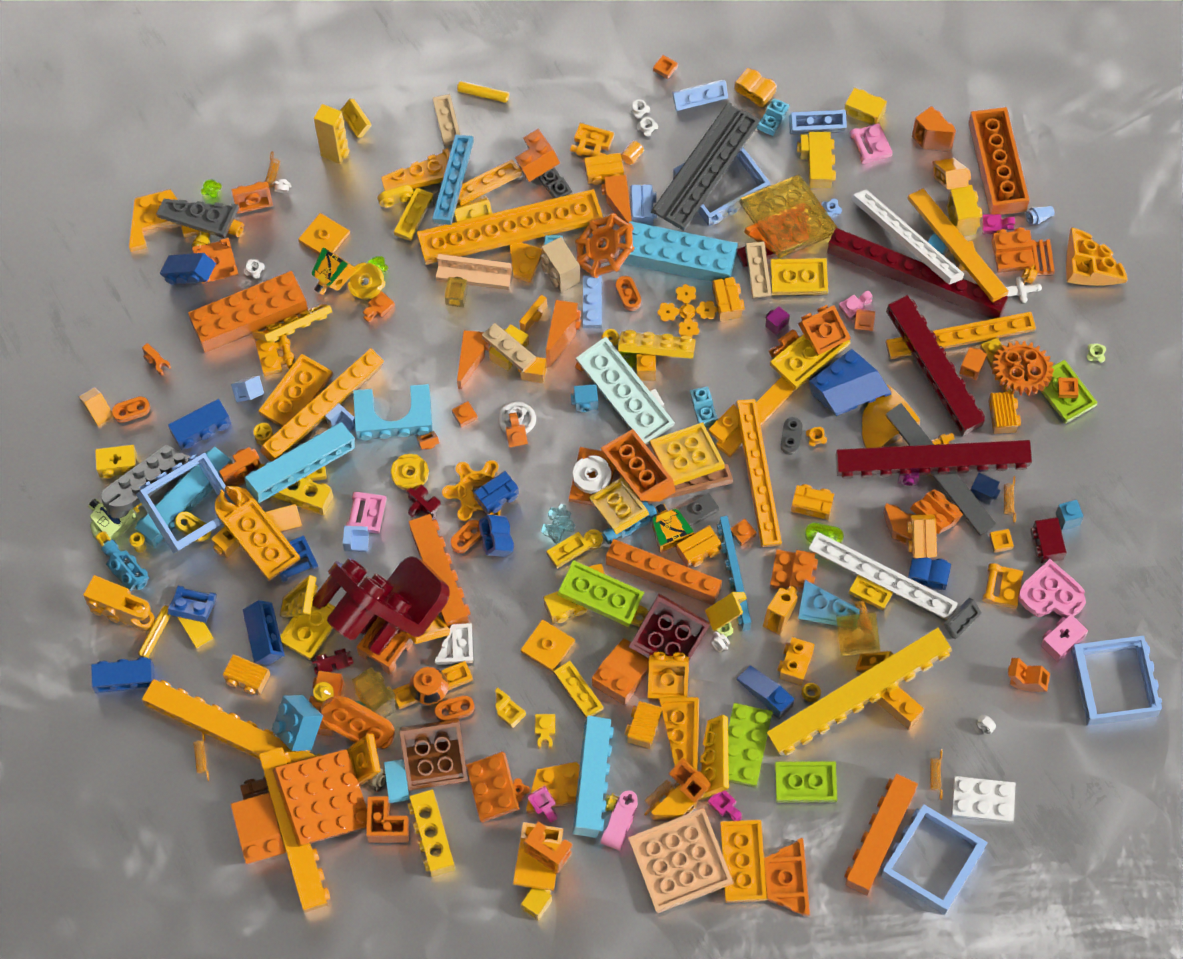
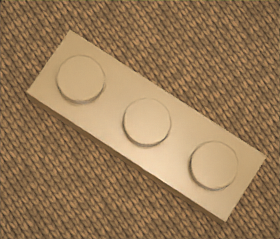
(446, 118)
(758, 270)
(508, 347)

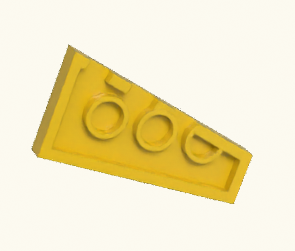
(293, 322)
(299, 600)
(715, 756)

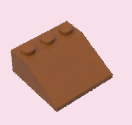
(433, 754)

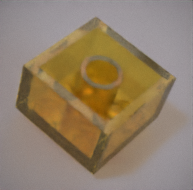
(858, 633)
(373, 692)

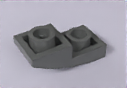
(555, 183)

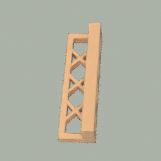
(490, 275)

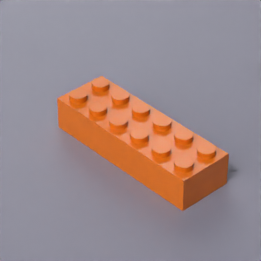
(998, 161)
(247, 311)

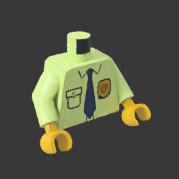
(106, 527)

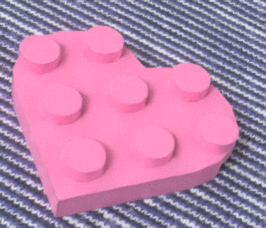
(1051, 591)

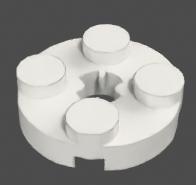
(587, 465)

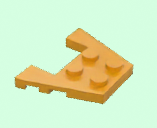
(146, 219)

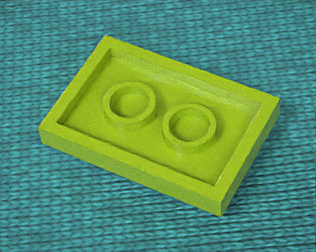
(1068, 407)
(806, 782)

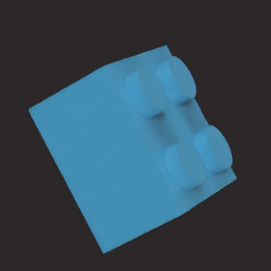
(297, 723)

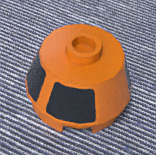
(428, 685)

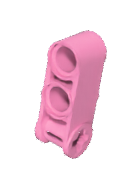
(620, 821)

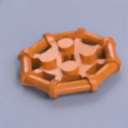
(610, 250)

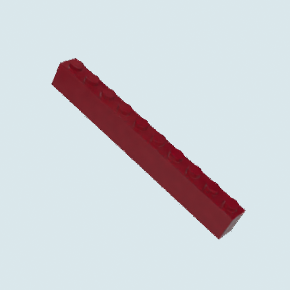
(912, 273)
(933, 458)

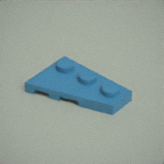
(822, 606)

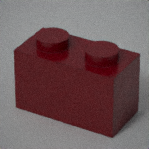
(1048, 540)

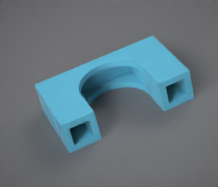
(371, 426)

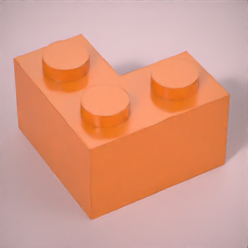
(539, 156)
(382, 826)

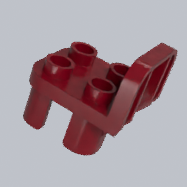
(406, 600)

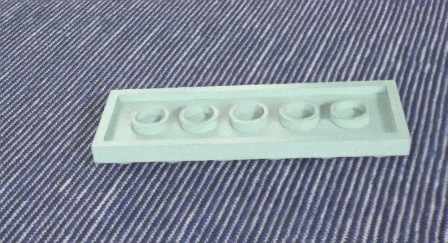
(625, 390)

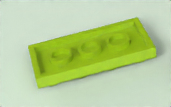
(600, 593)
(747, 743)

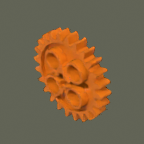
(1010, 372)

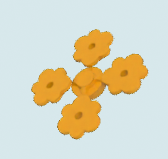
(687, 311)

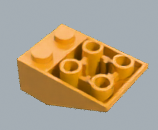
(530, 871)

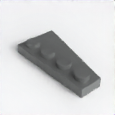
(208, 218)

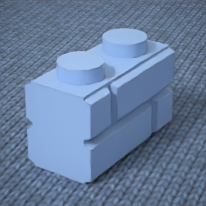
(642, 203)

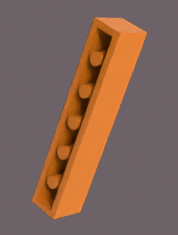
(431, 552)
(663, 572)
(881, 834)

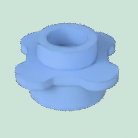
(833, 203)

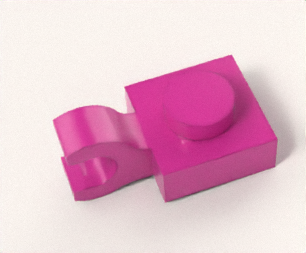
(993, 223)
(542, 802)
(723, 804)

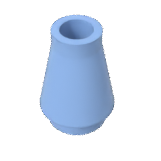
(1039, 214)

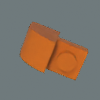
(1028, 677)
(693, 782)

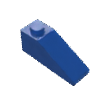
(766, 691)

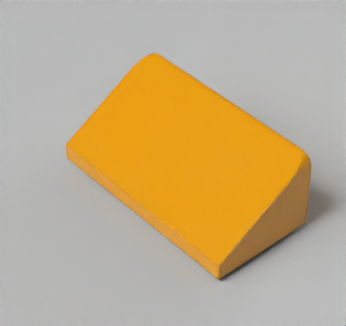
(285, 517)

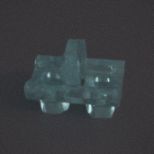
(560, 523)

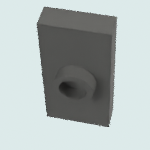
(699, 509)
(962, 618)

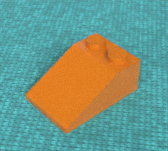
(563, 329)
(621, 672)
(258, 828)

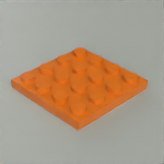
(321, 797)

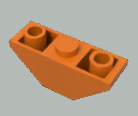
(897, 523)

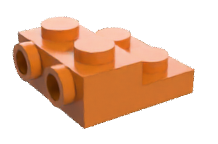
(252, 197)
(1013, 250)
(824, 329)
(245, 462)
(936, 503)
(793, 569)

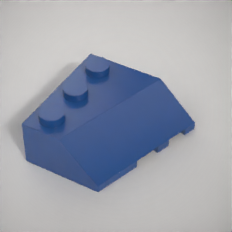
(848, 384)

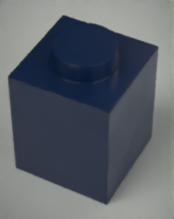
(985, 488)

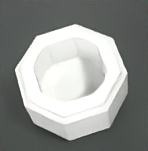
(986, 724)

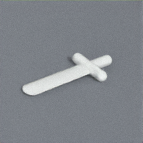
(1021, 290)

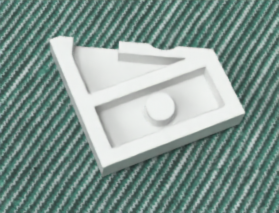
(457, 646)

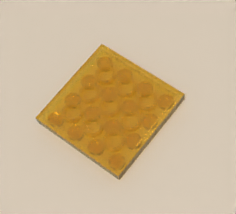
(788, 216)

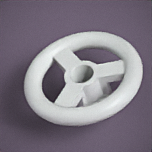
(519, 408)

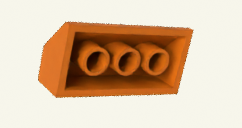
(639, 467)

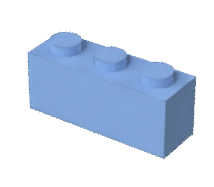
(817, 121)

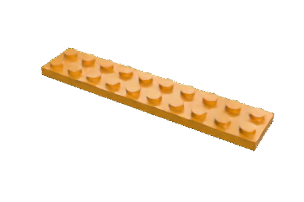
(510, 226)

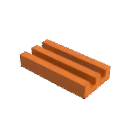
(1041, 244)

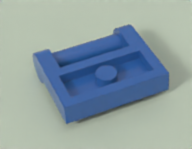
(303, 549)
(189, 608)

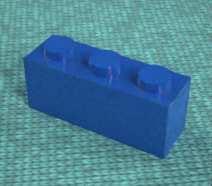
(187, 268)
(199, 424)
(263, 632)
(122, 675)

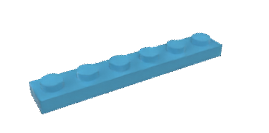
(453, 180)
(731, 565)

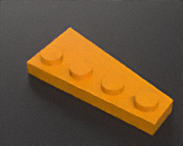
(419, 174)
(682, 727)

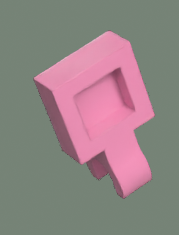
(853, 303)

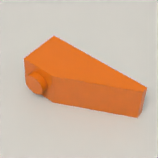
(617, 196)
(471, 355)

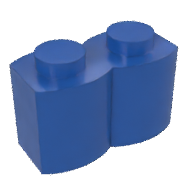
(496, 535)
(930, 572)

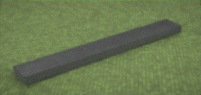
(950, 482)

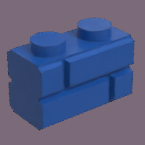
(496, 493)

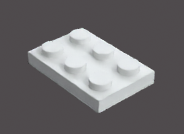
(983, 799)

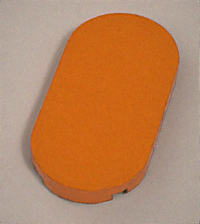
(356, 721)

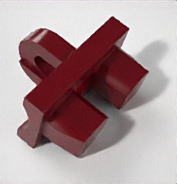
(420, 504)

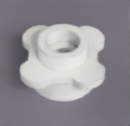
(639, 103)
(647, 121)
(281, 186)
(253, 264)
(719, 642)

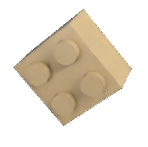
(560, 265)

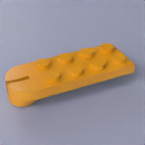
(255, 532)

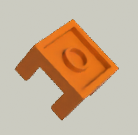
(223, 256)
(392, 650)
(544, 854)

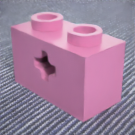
(1059, 647)

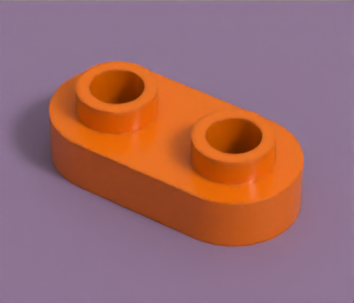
(628, 294)
(131, 407)
(465, 536)
(454, 706)

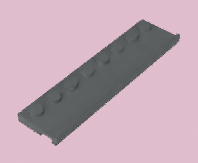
(705, 166)

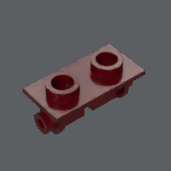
(340, 659)

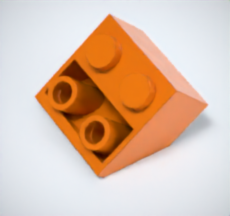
(933, 131)

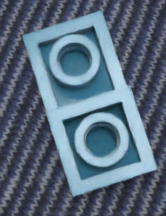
(773, 116)
(703, 406)
(396, 781)

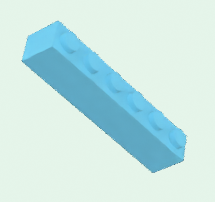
(299, 462)
(182, 498)
(592, 777)

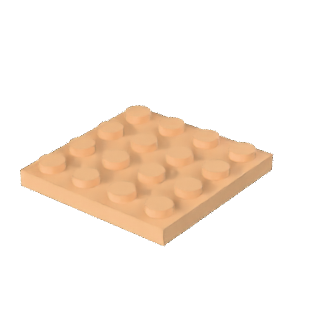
(680, 860)

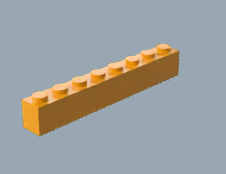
(319, 407)
(301, 858)

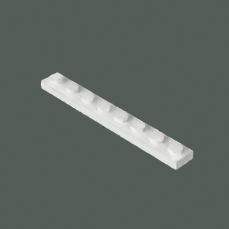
(908, 237)
(882, 576)

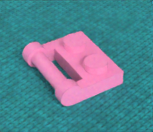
(876, 141)
(372, 512)

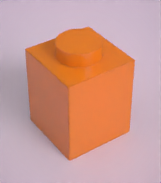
(973, 363)

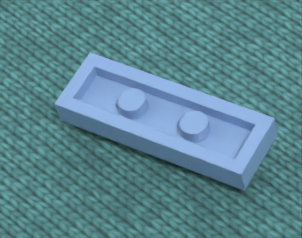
(700, 95)
(592, 302)

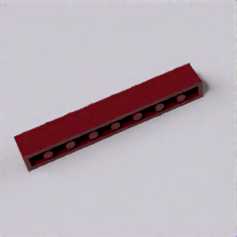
(935, 365)

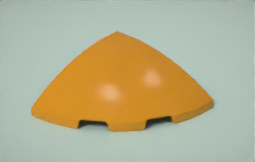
(1091, 263)
(876, 426)

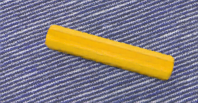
(484, 92)
(154, 632)

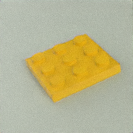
(687, 453)

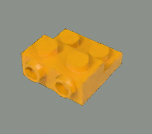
(668, 675)

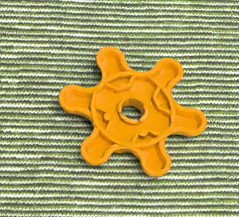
(468, 482)

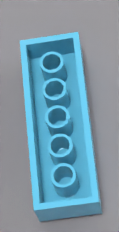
(681, 253)

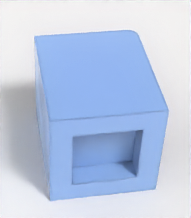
(247, 388)
(338, 415)
(355, 538)

